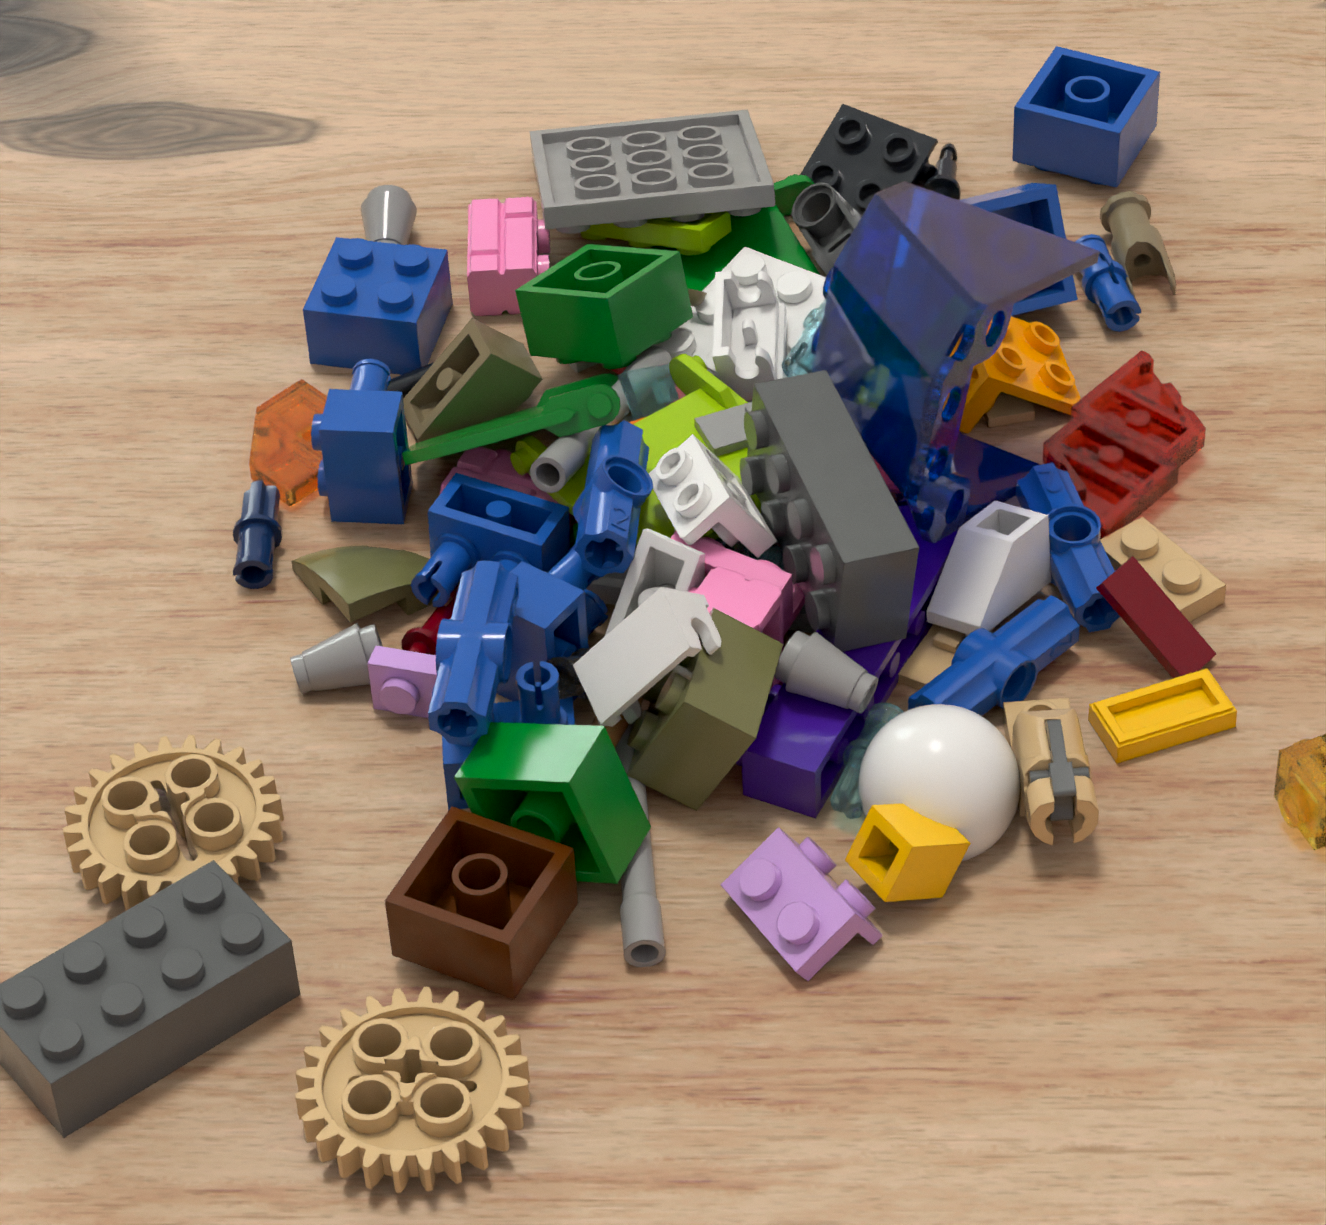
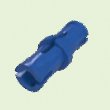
(1107, 287)

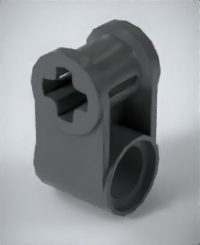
(824, 221)

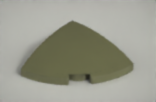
(362, 578)

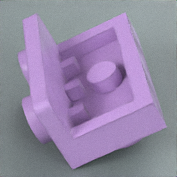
(798, 903)

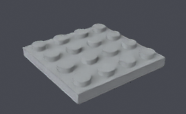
(650, 171)

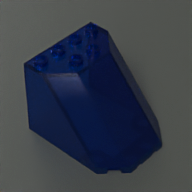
(892, 315)

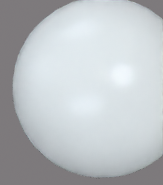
(945, 768)

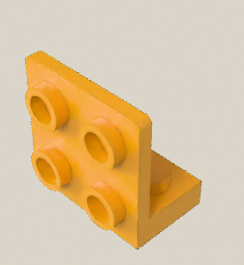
(1024, 366)

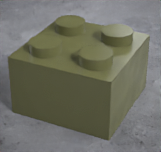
(704, 714)

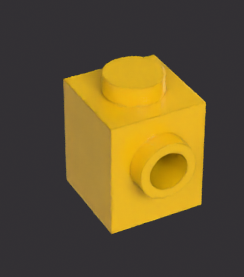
(906, 853)

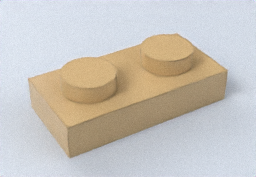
(1173, 569)

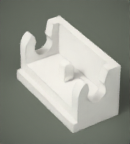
(747, 333)
(644, 651)

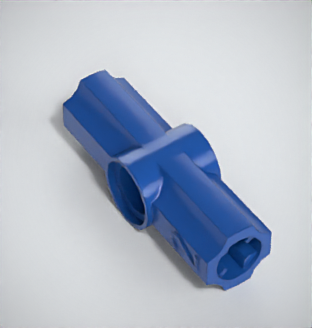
(612, 499)
(1075, 545)
(474, 653)
(1003, 663)

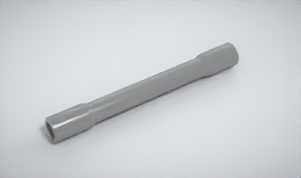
(569, 453)
(640, 907)

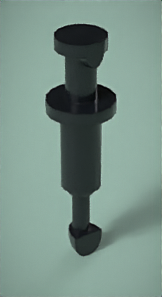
(945, 174)

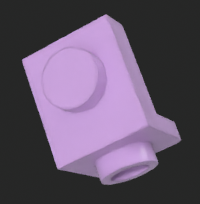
(402, 680)

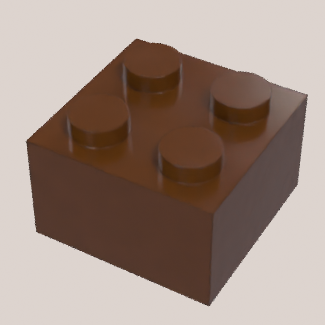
(482, 902)

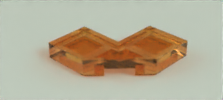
(281, 441)

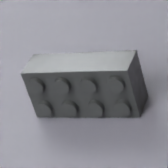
(829, 511)
(142, 997)

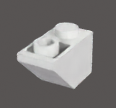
(992, 568)

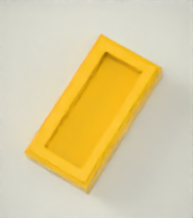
(1162, 715)

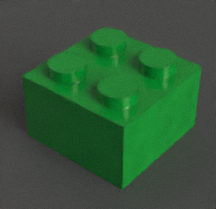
(604, 305)
(559, 787)

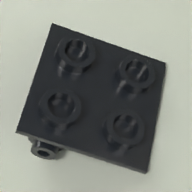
(869, 155)

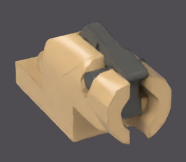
(1051, 767)

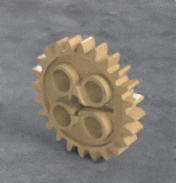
(217, 801)
(413, 1089)

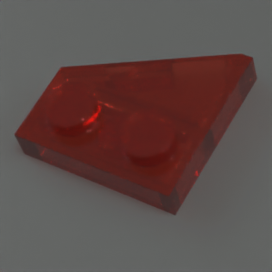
(1145, 410)
(1110, 470)

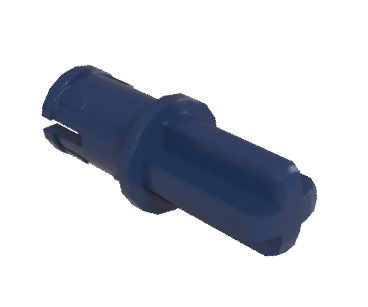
(257, 536)

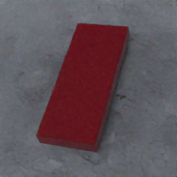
(1155, 619)

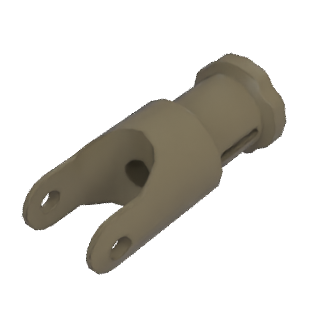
(1135, 241)

